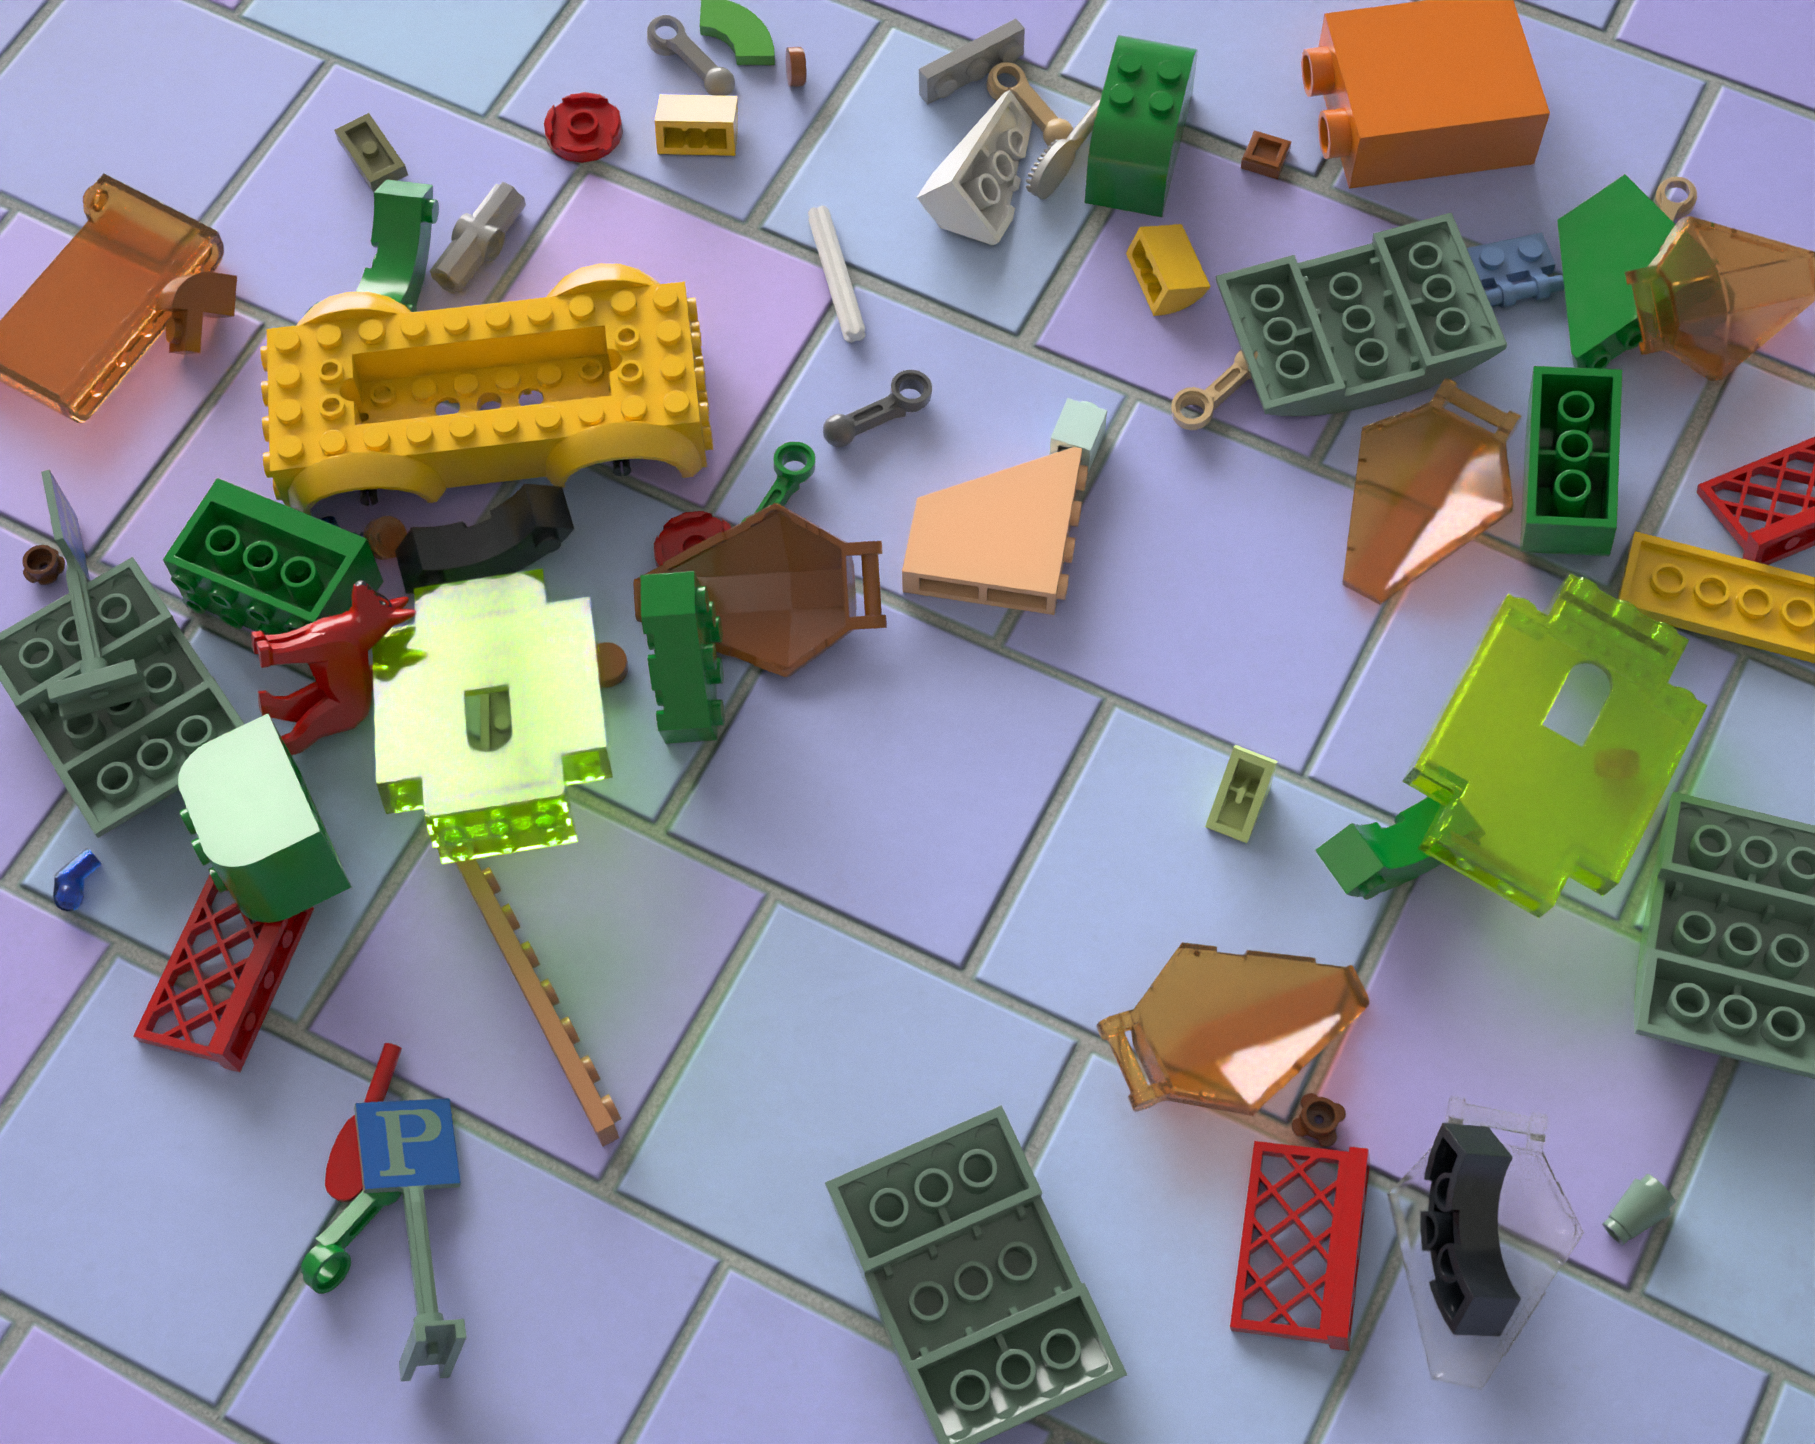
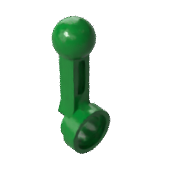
(787, 480)
(329, 1262)

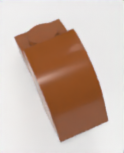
(190, 300)

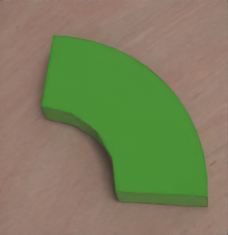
(739, 30)

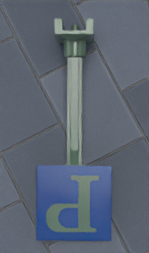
(98, 684)
(411, 1150)

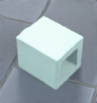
(1079, 426)

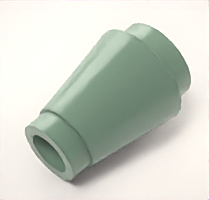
(1639, 1208)

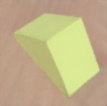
(1241, 794)

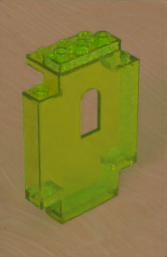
(479, 642)
(1526, 801)

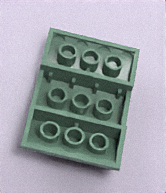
(1362, 321)
(131, 752)
(1731, 936)
(973, 1281)

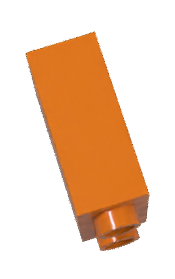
(1426, 90)

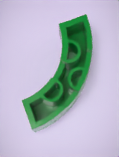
(403, 237)
(1377, 858)

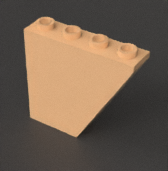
(999, 536)

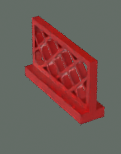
(1786, 533)
(253, 989)
(1343, 1252)

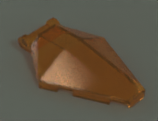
(1719, 294)
(1425, 490)
(1230, 1026)

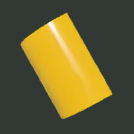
(696, 125)
(1167, 268)

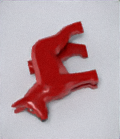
(338, 660)

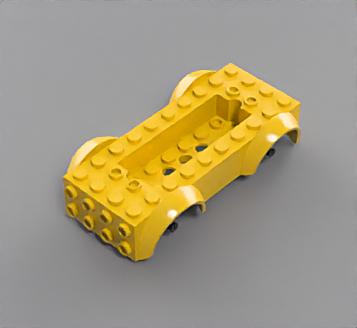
(364, 375)

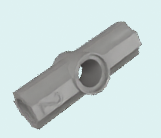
(477, 237)

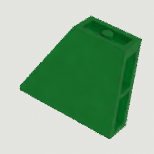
(1598, 244)

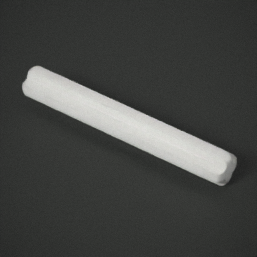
(836, 274)

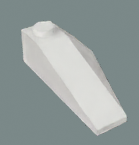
(977, 179)

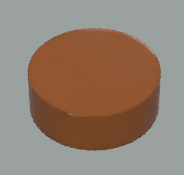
(796, 66)
(612, 663)

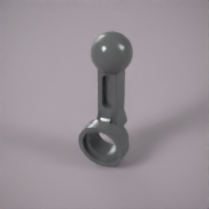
(841, 429)

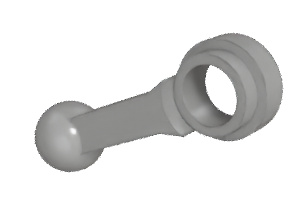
(717, 80)

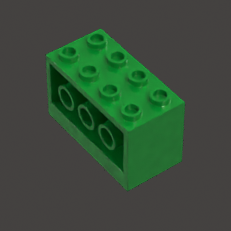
(266, 562)

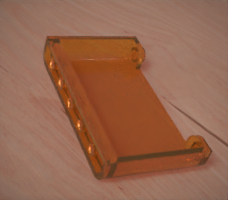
(99, 297)

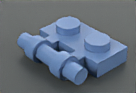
(1513, 261)

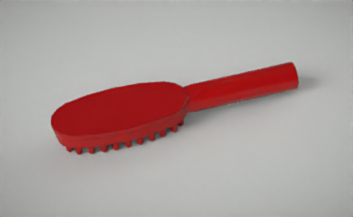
(343, 1168)

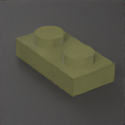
(370, 151)

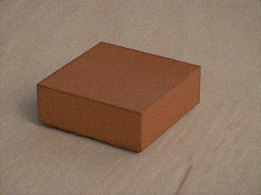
(1266, 154)

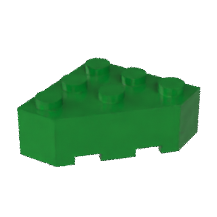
(685, 665)

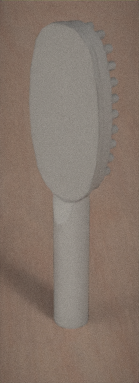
(1059, 157)

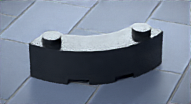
(513, 538)
(1462, 1230)

